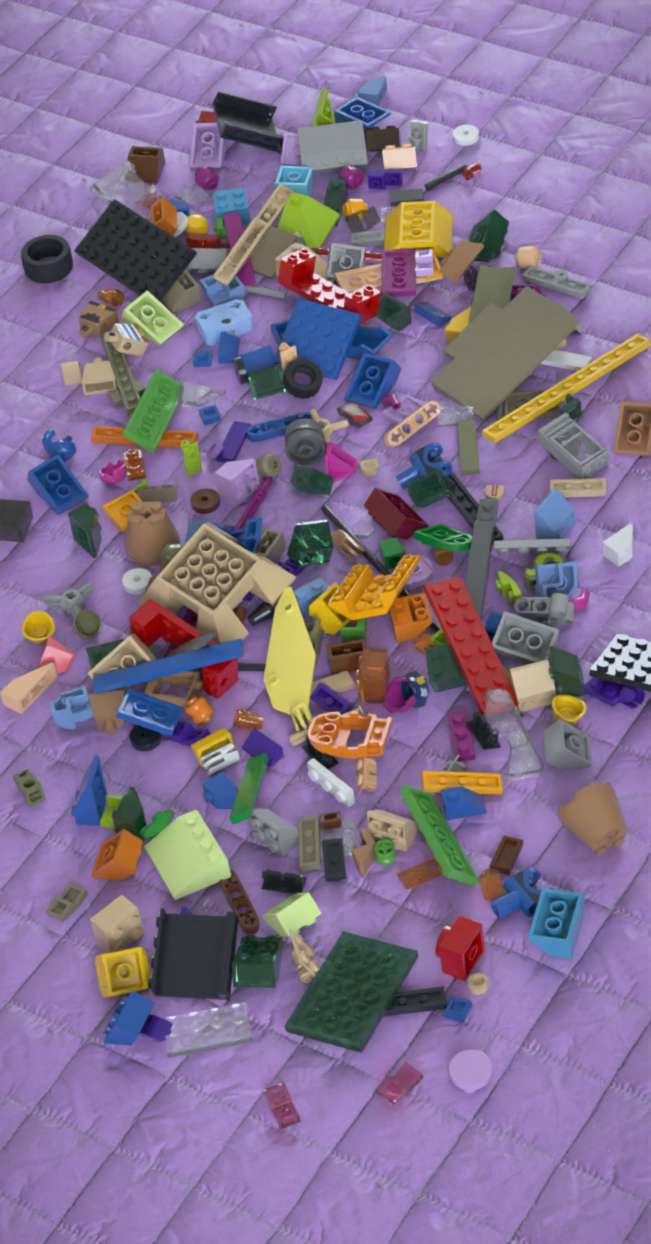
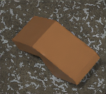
(364, 855)

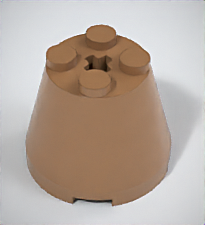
(148, 533)
(595, 817)

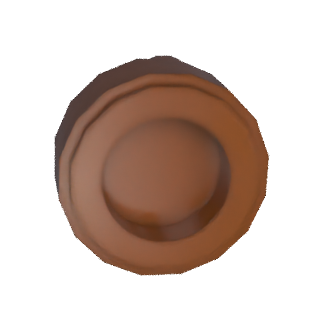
(443, 557)

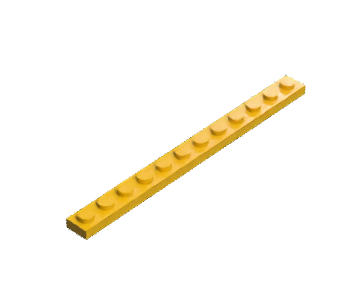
(570, 385)

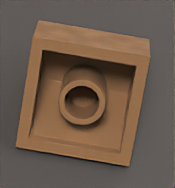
(460, 259)

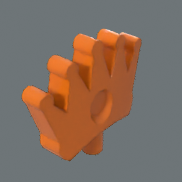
(423, 642)

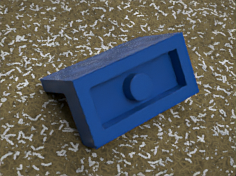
(258, 359)

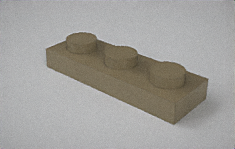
(309, 843)

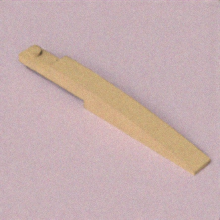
(252, 236)

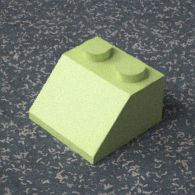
(292, 914)

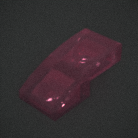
(399, 1085)
(281, 1106)

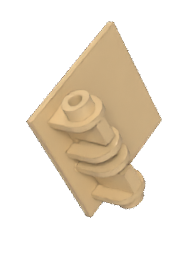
(304, 958)

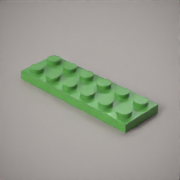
(153, 411)
(439, 835)

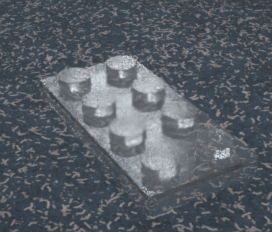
(208, 1030)

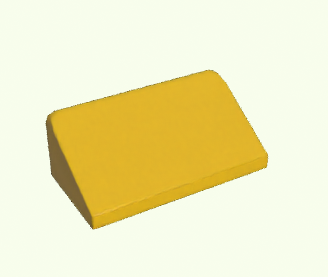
(211, 743)

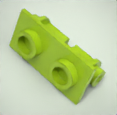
(191, 456)

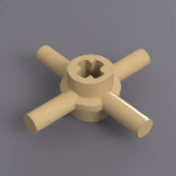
(327, 427)

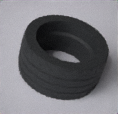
(43, 247)

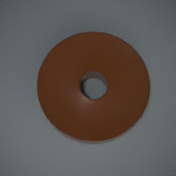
(205, 501)

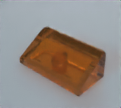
(420, 873)

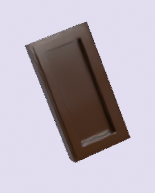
(506, 855)

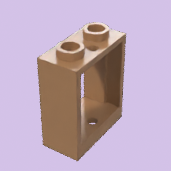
(186, 679)

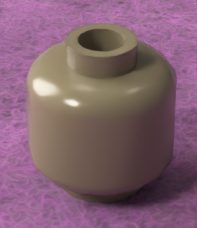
(268, 465)

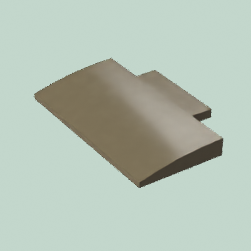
(501, 350)

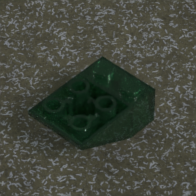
(257, 961)

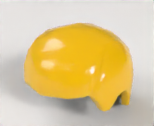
(197, 224)

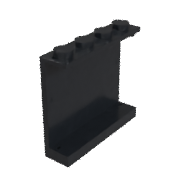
(246, 121)
(194, 955)

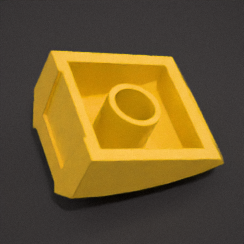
(330, 619)
(122, 971)

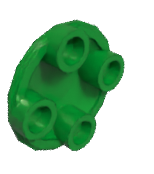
(159, 823)

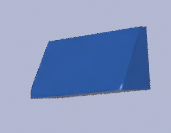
(228, 348)

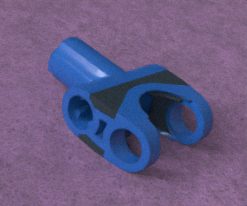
(423, 464)
(519, 894)

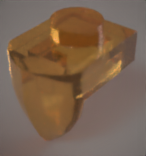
(491, 884)

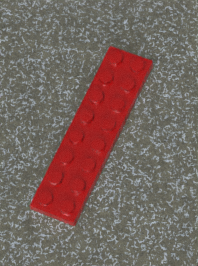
(468, 639)

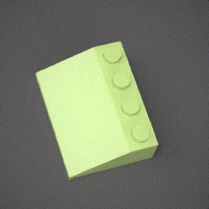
(187, 856)

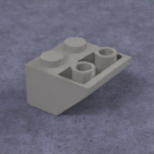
(273, 831)

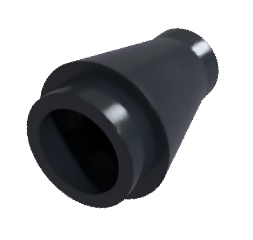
(261, 614)

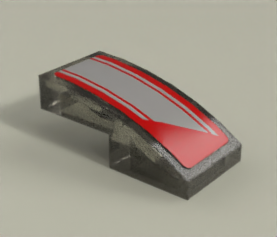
(356, 414)

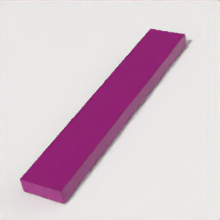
(234, 232)

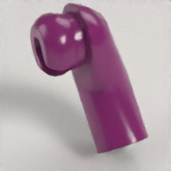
(392, 401)

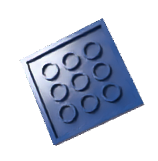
(321, 335)

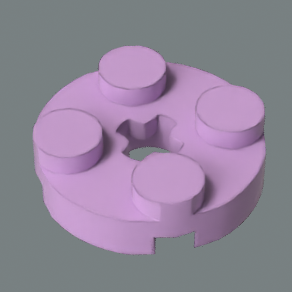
(422, 576)

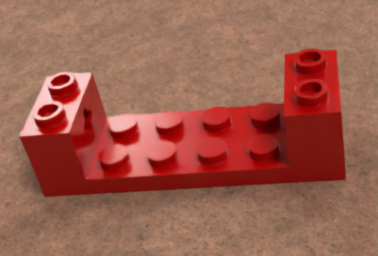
(298, 275)
(155, 621)

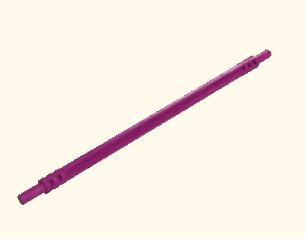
(248, 514)

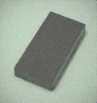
(413, 195)

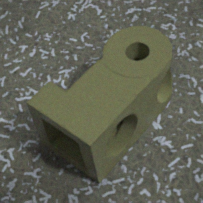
(29, 787)

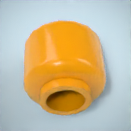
(353, 206)

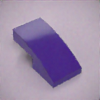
(187, 734)

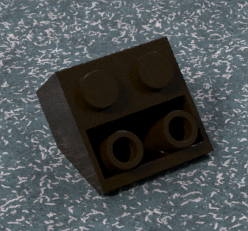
(379, 138)

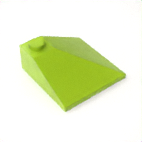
(308, 217)

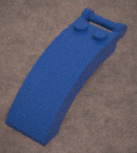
(367, 340)

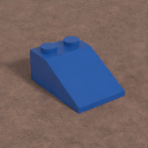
(360, 109)
(372, 380)
(56, 484)
(90, 796)

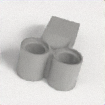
(556, 607)

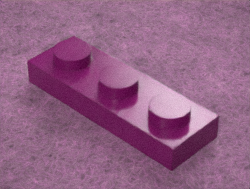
(461, 736)

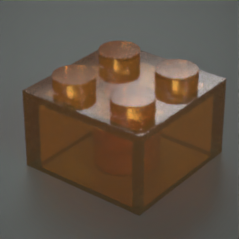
(373, 675)

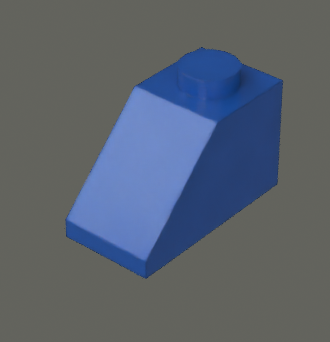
(220, 792)
(461, 803)

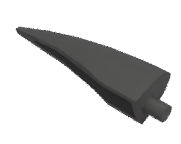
(194, 644)

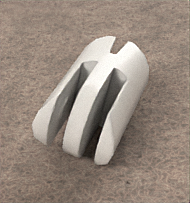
(220, 758)

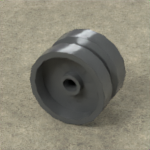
(304, 441)

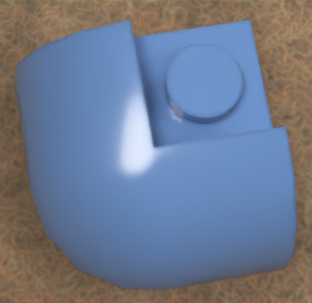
(219, 293)
(556, 579)
(71, 707)

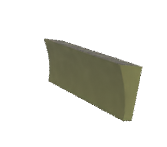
(491, 286)

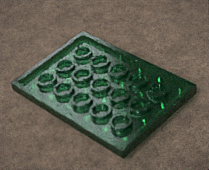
(351, 991)

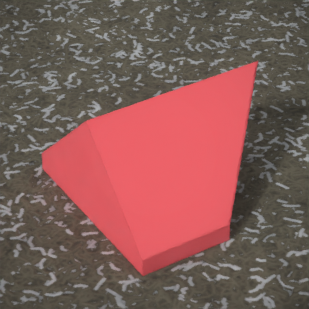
(57, 654)

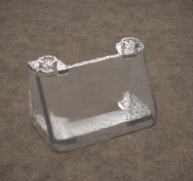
(128, 189)
(507, 721)

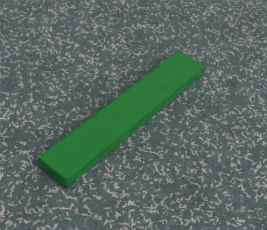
(249, 788)

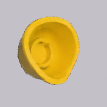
(38, 627)
(568, 708)

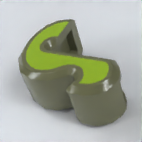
(541, 559)

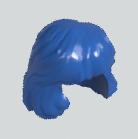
(63, 447)

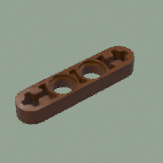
(240, 901)

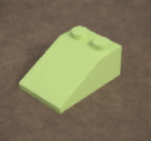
(152, 318)

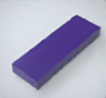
(233, 442)

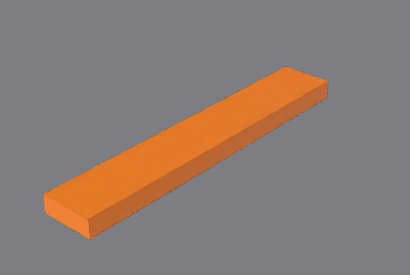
(114, 435)

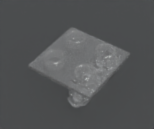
(452, 412)
(349, 834)

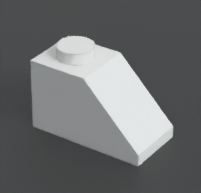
(619, 546)

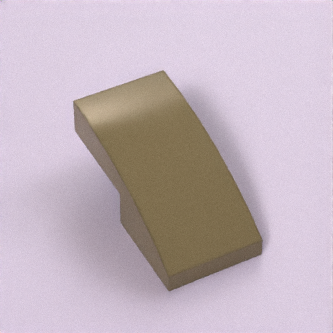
(67, 903)

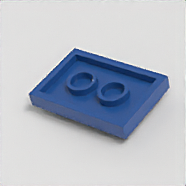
(149, 712)

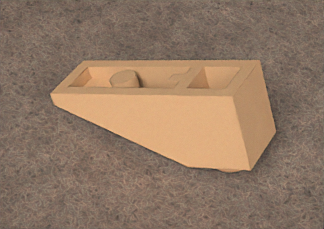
(27, 688)

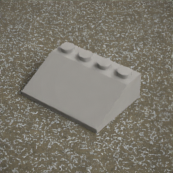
(333, 147)

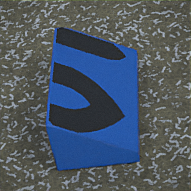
(432, 313)

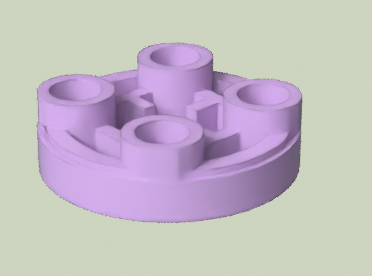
(470, 1070)

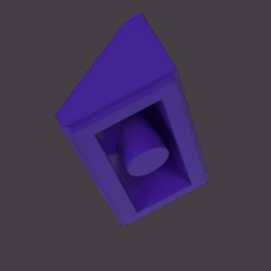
(330, 699)
(258, 744)

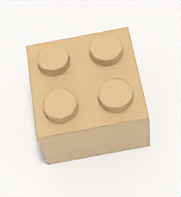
(117, 925)

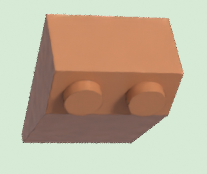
(633, 429)

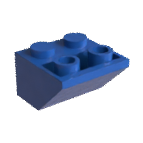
(128, 1019)

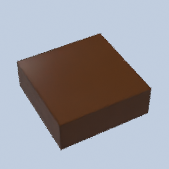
(330, 820)

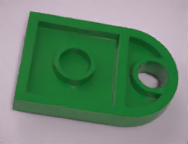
(444, 538)

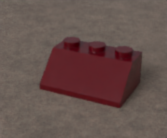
(394, 514)

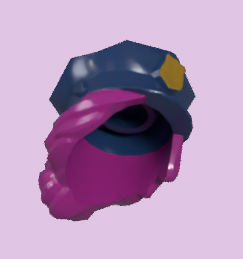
(406, 692)

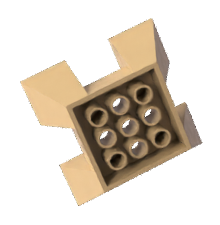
(211, 580)

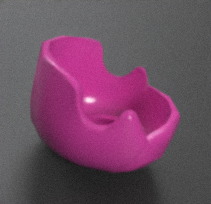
(113, 473)

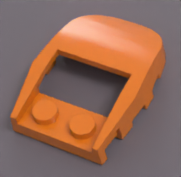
(331, 733)

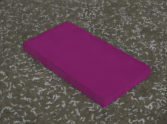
(399, 272)

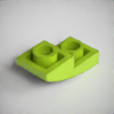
(507, 587)

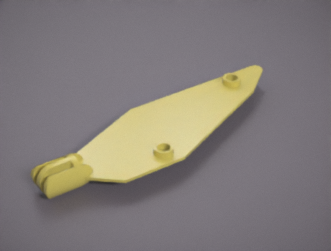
(290, 662)

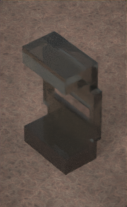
(370, 217)

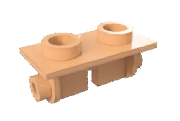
(287, 355)
(364, 779)

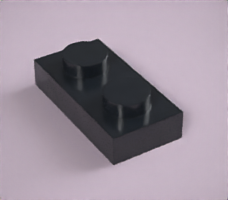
(334, 859)

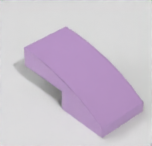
(424, 262)

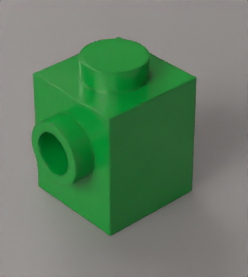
(391, 552)

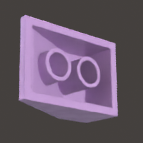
(207, 146)

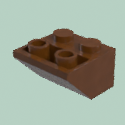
(148, 162)
(345, 655)

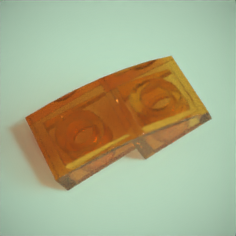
(134, 464)

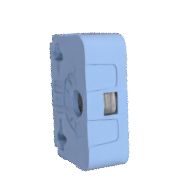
(228, 317)

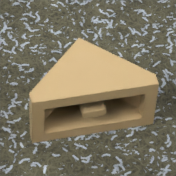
(72, 372)

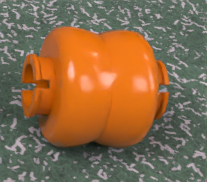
(199, 709)

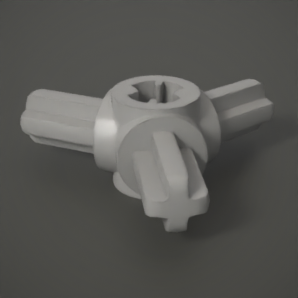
(71, 600)

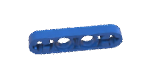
(279, 423)

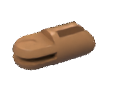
(346, 544)

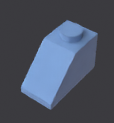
(374, 90)

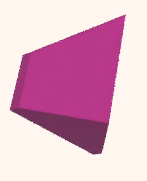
(339, 463)

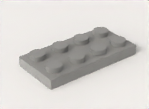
(505, 547)

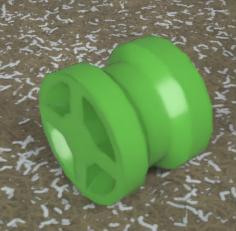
(385, 852)

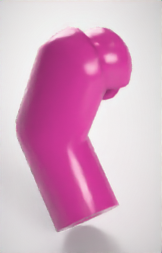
(582, 601)

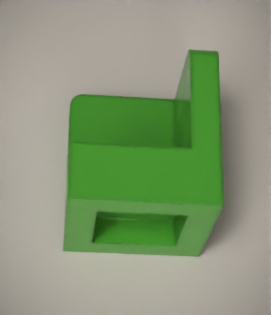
(355, 633)

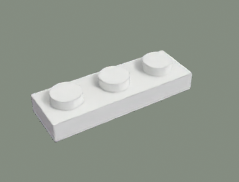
(330, 782)

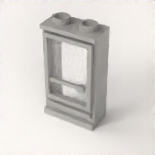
(573, 447)

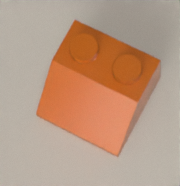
(118, 857)

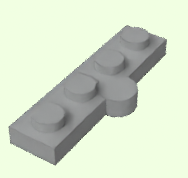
(557, 281)

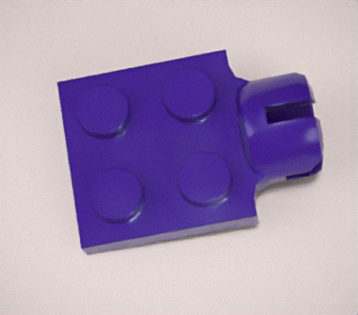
(614, 693)

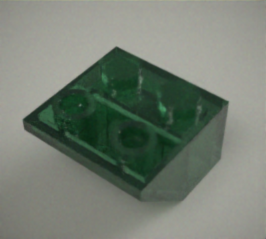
(311, 543)
(566, 672)
(129, 814)

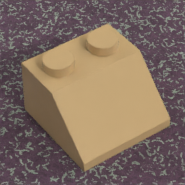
(532, 685)

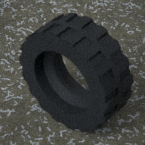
(297, 389)

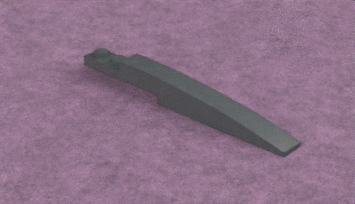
(480, 553)

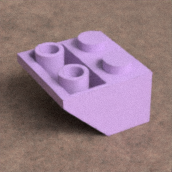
(237, 481)

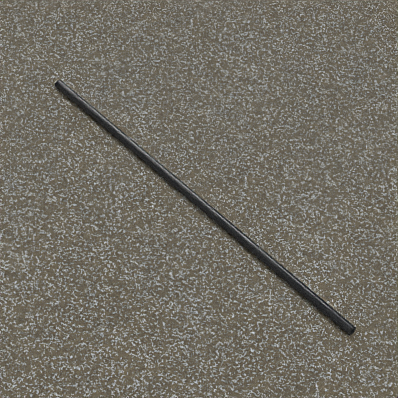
(370, 557)

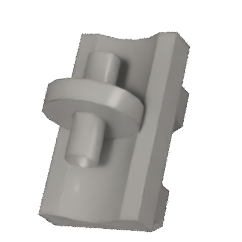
(419, 135)

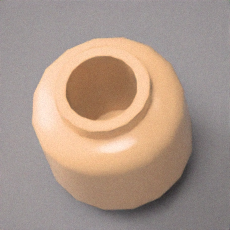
(528, 256)

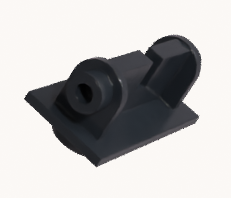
(482, 732)
(324, 759)
(283, 882)

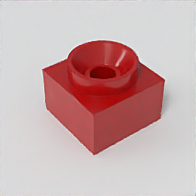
(460, 947)

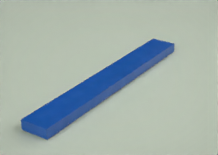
(168, 666)

